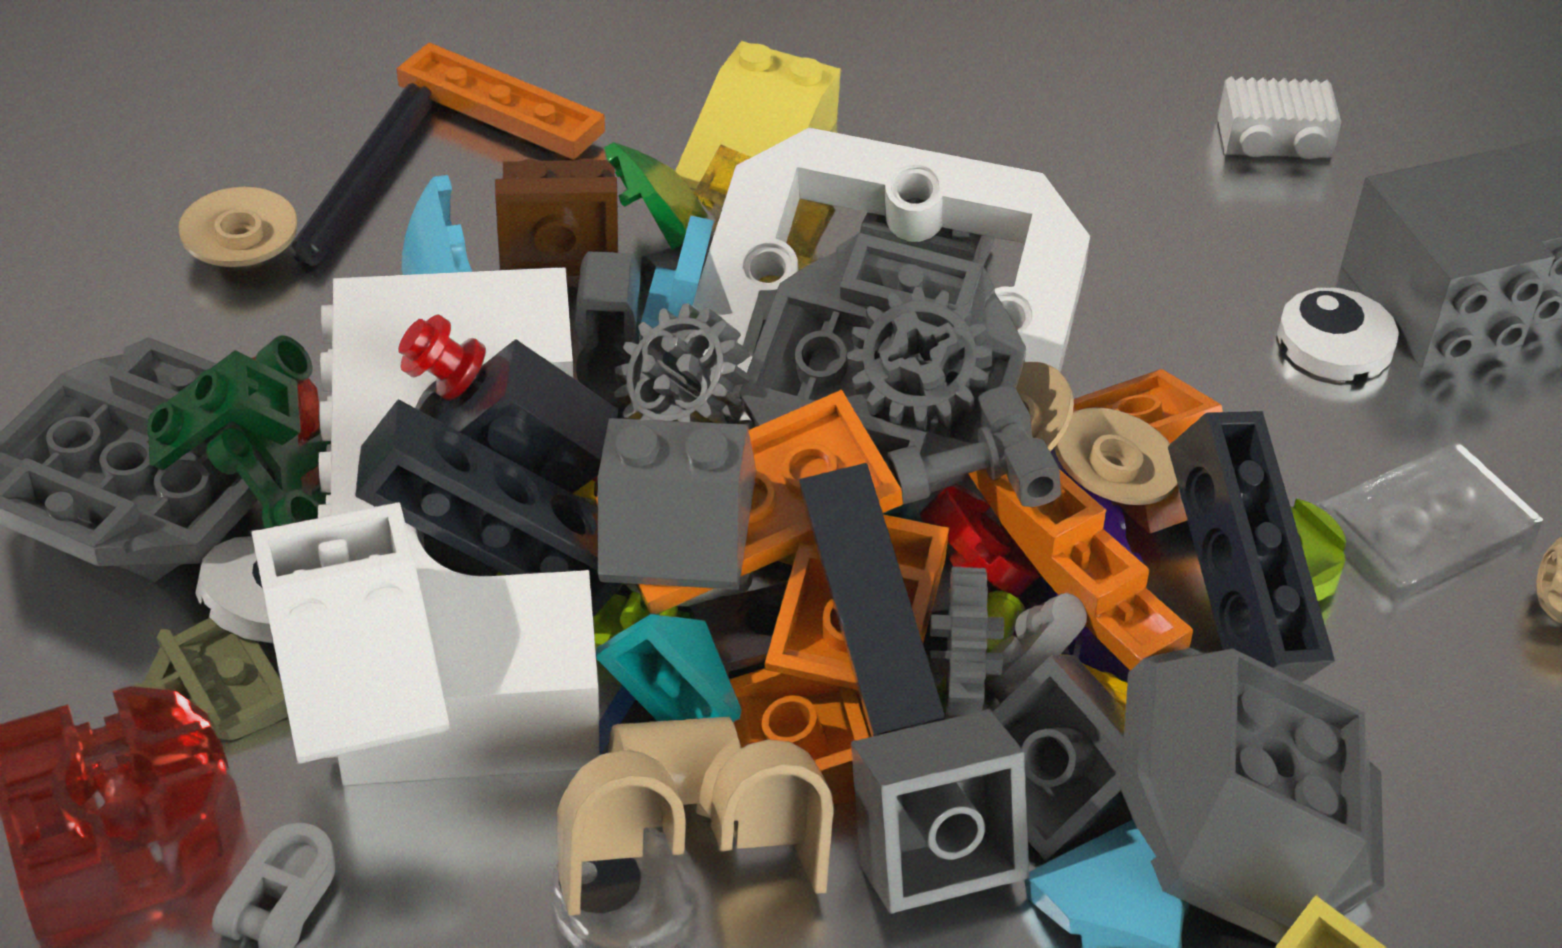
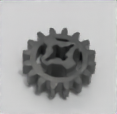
(913, 334)

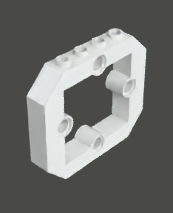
(879, 180)

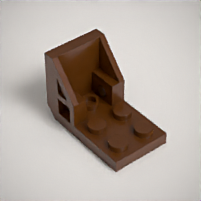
(555, 214)

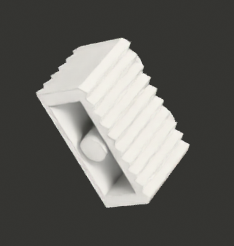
(1278, 118)

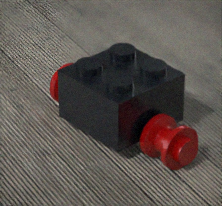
(512, 403)

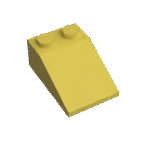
(759, 103)

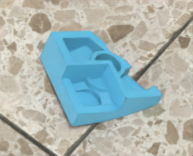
(431, 240)

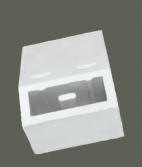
(350, 632)

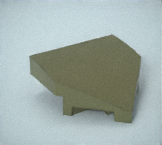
(221, 676)

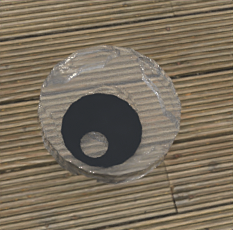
(632, 899)

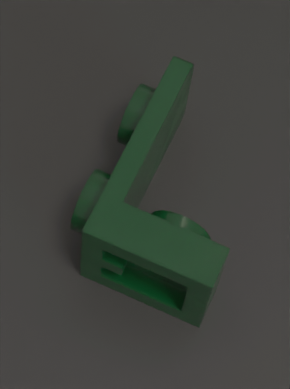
(232, 391)

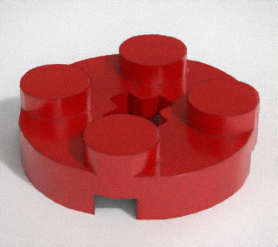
(980, 540)

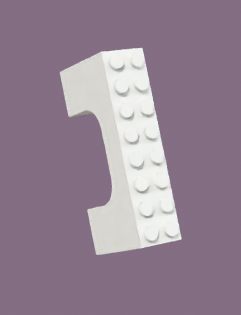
(506, 647)

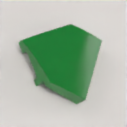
(661, 189)

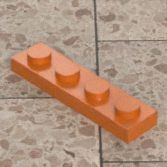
(503, 100)

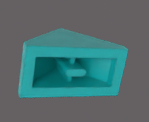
(671, 669)

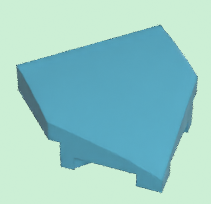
(674, 288)
(1109, 893)

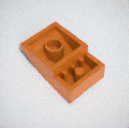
(1169, 408)
(807, 631)
(808, 714)

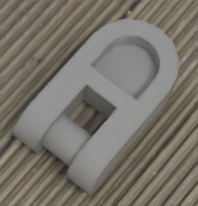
(1040, 633)
(289, 865)

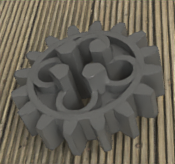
(686, 340)
(967, 635)

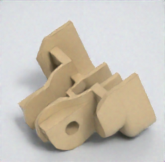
(756, 793)

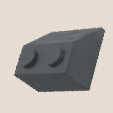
(674, 503)
(1070, 750)

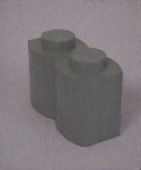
(606, 317)

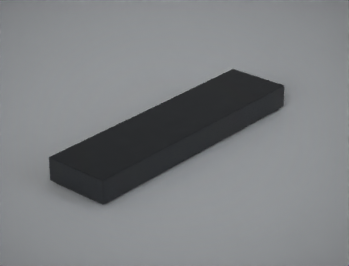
(870, 600)

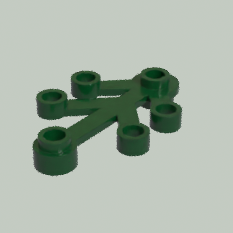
(233, 452)

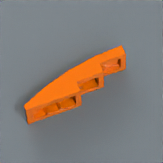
(1082, 559)

